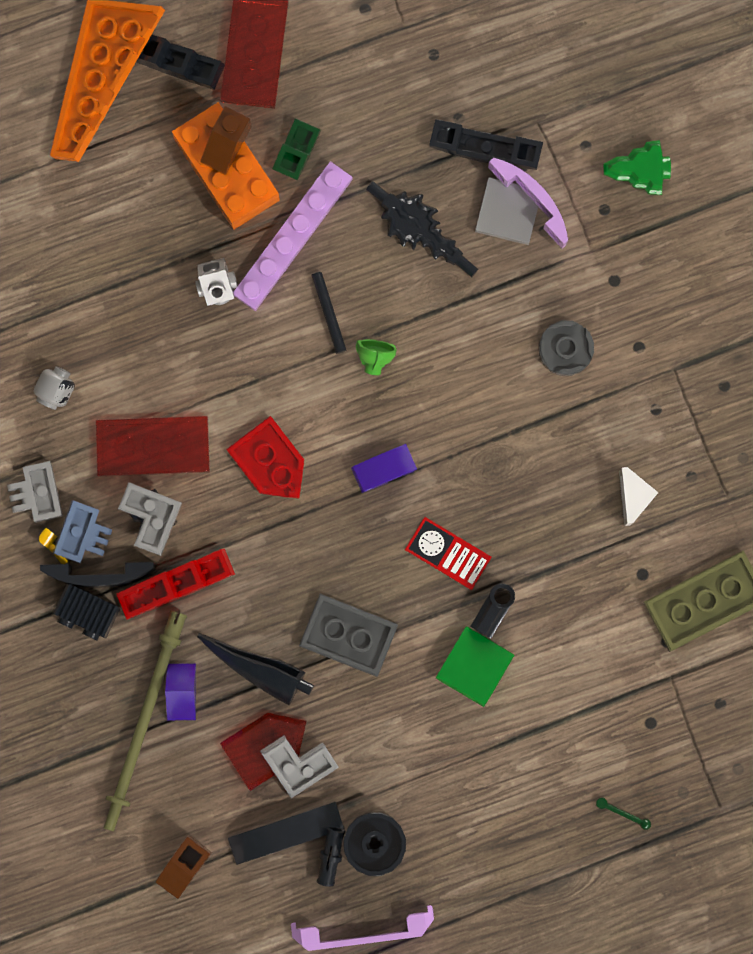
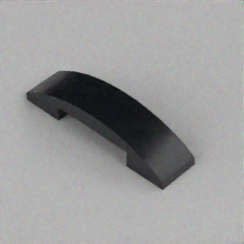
(485, 146)
(133, 572)
(284, 833)

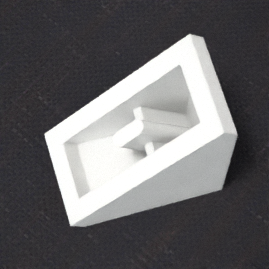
(635, 495)

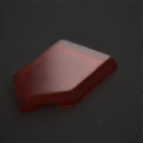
(246, 745)

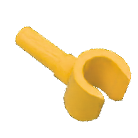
(47, 539)

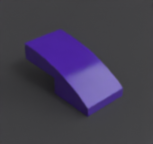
(384, 468)

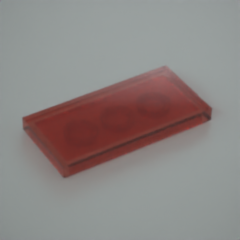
(254, 52)
(152, 446)

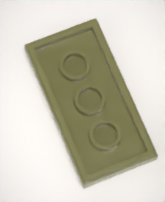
(703, 601)

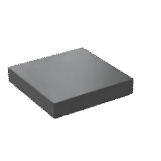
(506, 212)

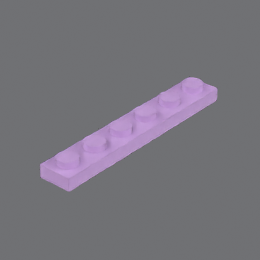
(292, 236)

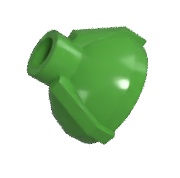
(375, 354)

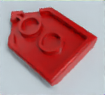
(269, 460)

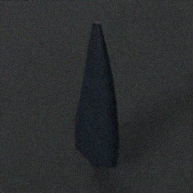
(266, 673)

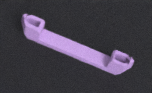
(310, 937)

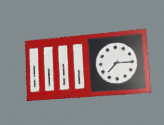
(448, 553)

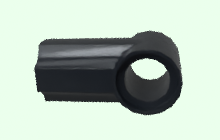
(492, 613)

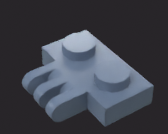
(80, 533)

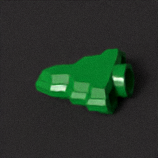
(642, 168)

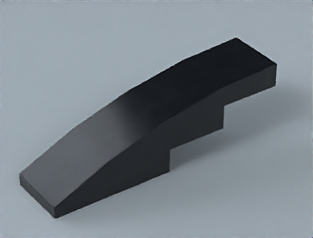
(181, 62)

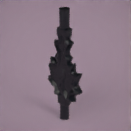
(414, 222)

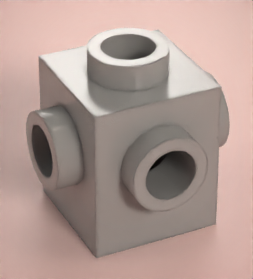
(216, 282)

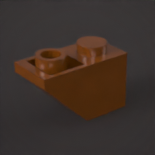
(183, 867)

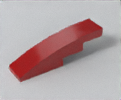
(175, 583)

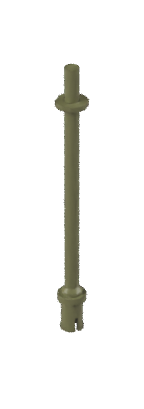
(169, 641)

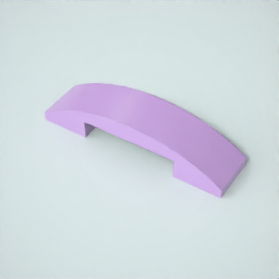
(509, 173)

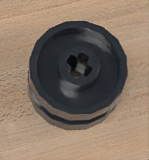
(369, 860)

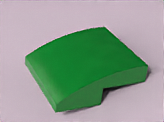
(475, 666)

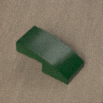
(296, 149)

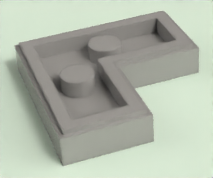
(158, 515)
(298, 772)

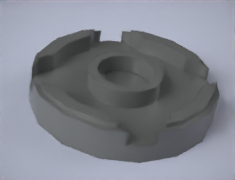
(566, 348)

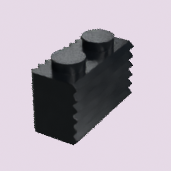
(86, 611)

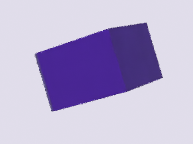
(181, 692)

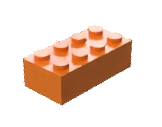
(245, 187)

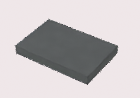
(348, 635)

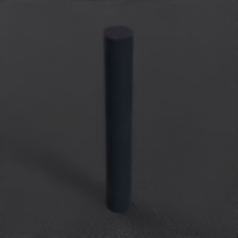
(328, 312)

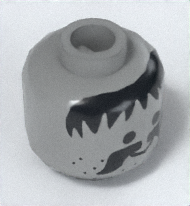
(54, 388)

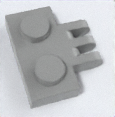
(37, 492)

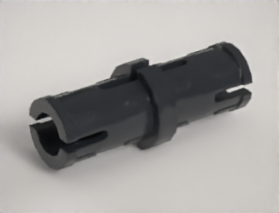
(328, 855)

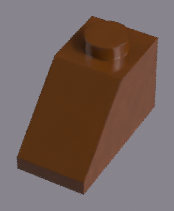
(226, 140)

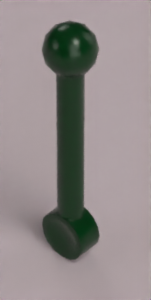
(602, 803)

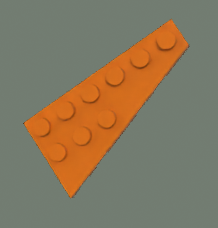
(103, 58)

